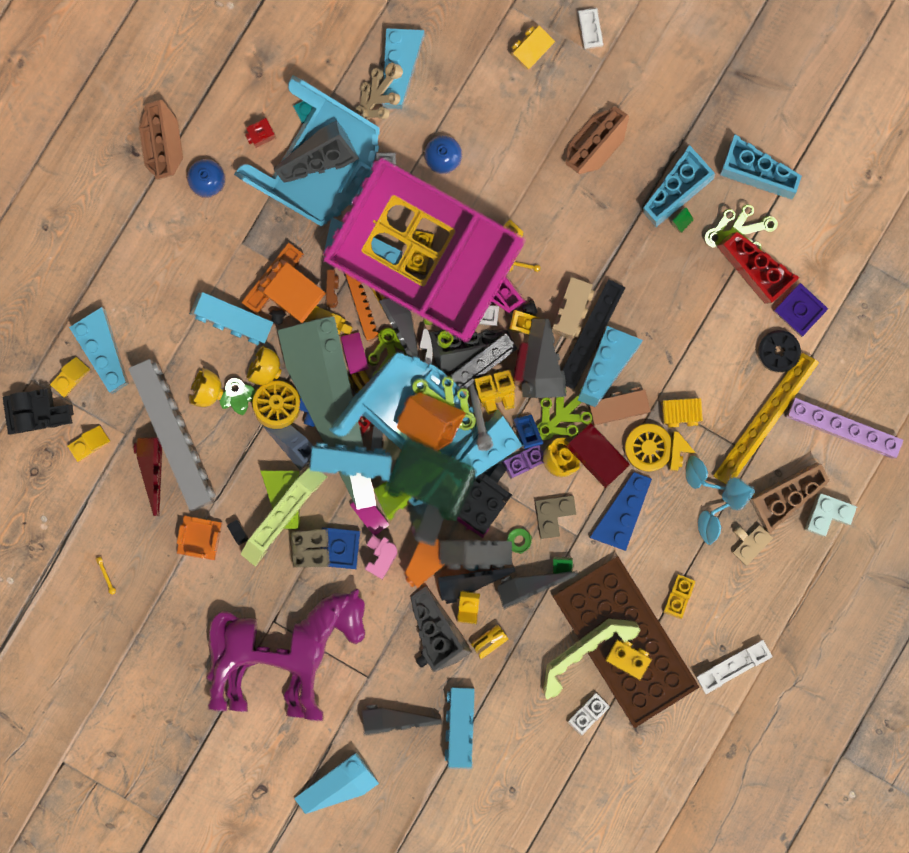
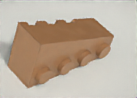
(783, 498)

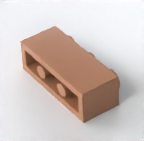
(620, 406)

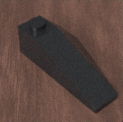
(453, 585)

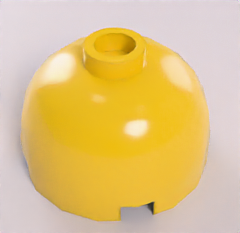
(264, 367)
(206, 389)
(559, 459)

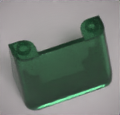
(431, 478)

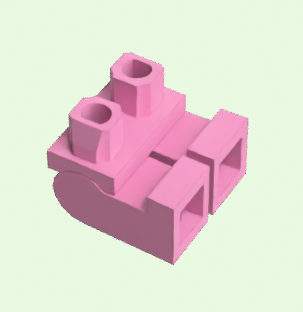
(386, 555)

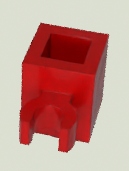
(260, 133)

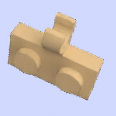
(751, 544)

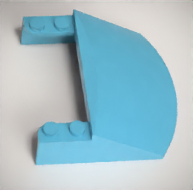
(330, 192)
(385, 399)

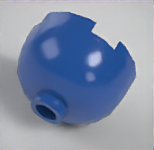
(436, 157)
(205, 186)

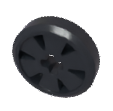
(783, 340)

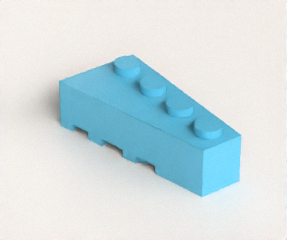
(758, 169)
(231, 317)
(503, 441)
(461, 727)

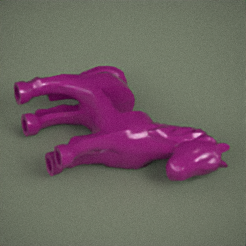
(234, 651)

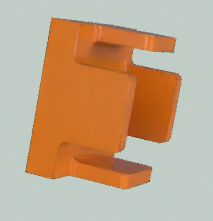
(199, 538)

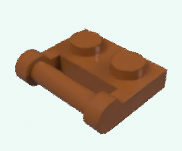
(332, 284)

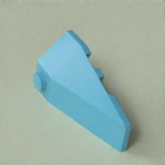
(341, 784)

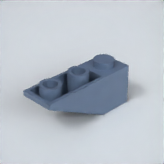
(293, 444)

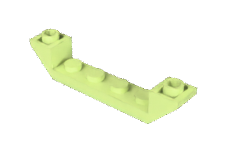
(281, 515)
(626, 629)

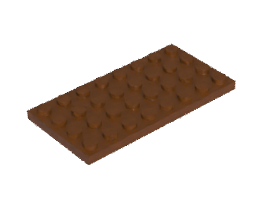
(614, 595)

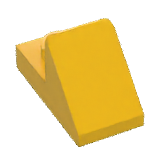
(521, 322)
(70, 376)
(88, 443)
(679, 446)
(468, 607)

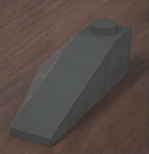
(324, 150)
(402, 324)
(460, 351)
(542, 371)
(425, 522)
(520, 588)
(440, 638)
(383, 720)

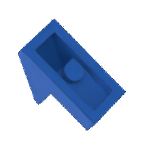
(527, 431)

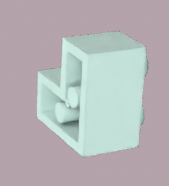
(828, 509)

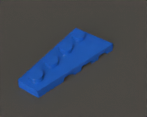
(619, 521)

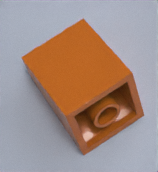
(291, 290)
(429, 421)
(423, 563)

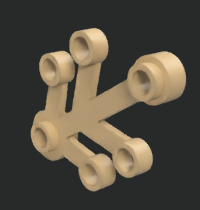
(392, 71)

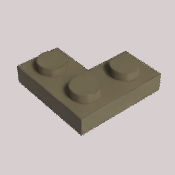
(549, 510)

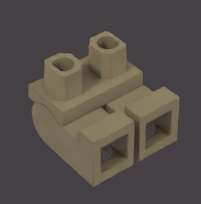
(302, 548)

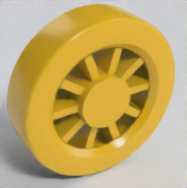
(276, 404)
(648, 447)

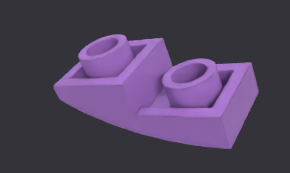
(523, 461)

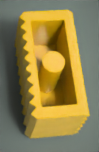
(682, 411)

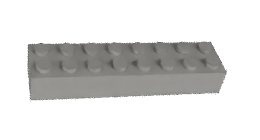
(172, 435)

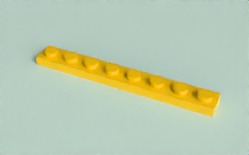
(766, 419)

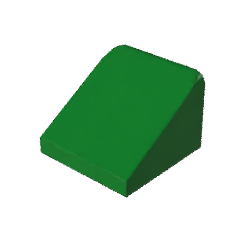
(682, 220)

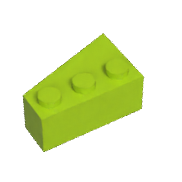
(277, 485)

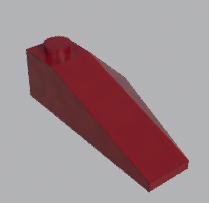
(150, 464)

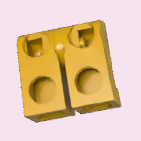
(496, 391)

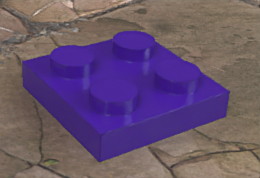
(801, 310)

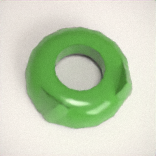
(520, 532)

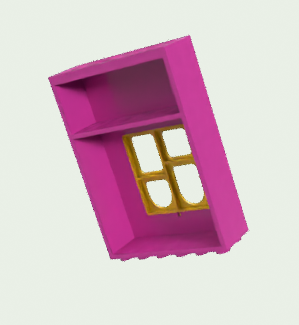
(463, 272)

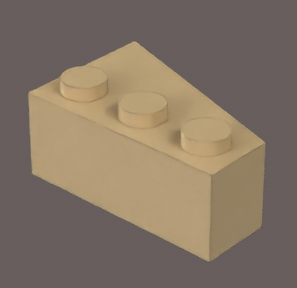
(573, 309)

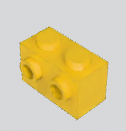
(532, 46)
(628, 659)

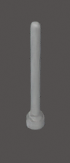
(484, 441)

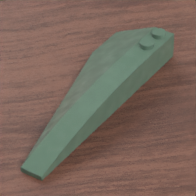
(320, 376)

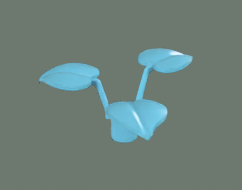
(735, 495)

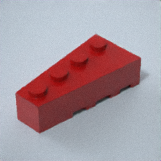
(757, 268)

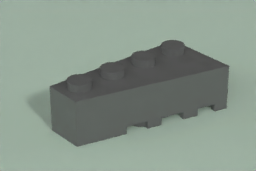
(475, 553)

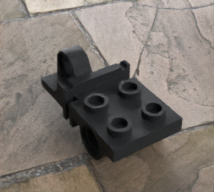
(34, 411)
(485, 499)

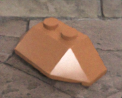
(160, 140)
(597, 141)

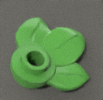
(237, 399)

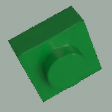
(562, 564)

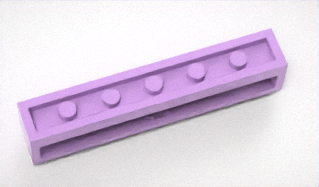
(844, 428)

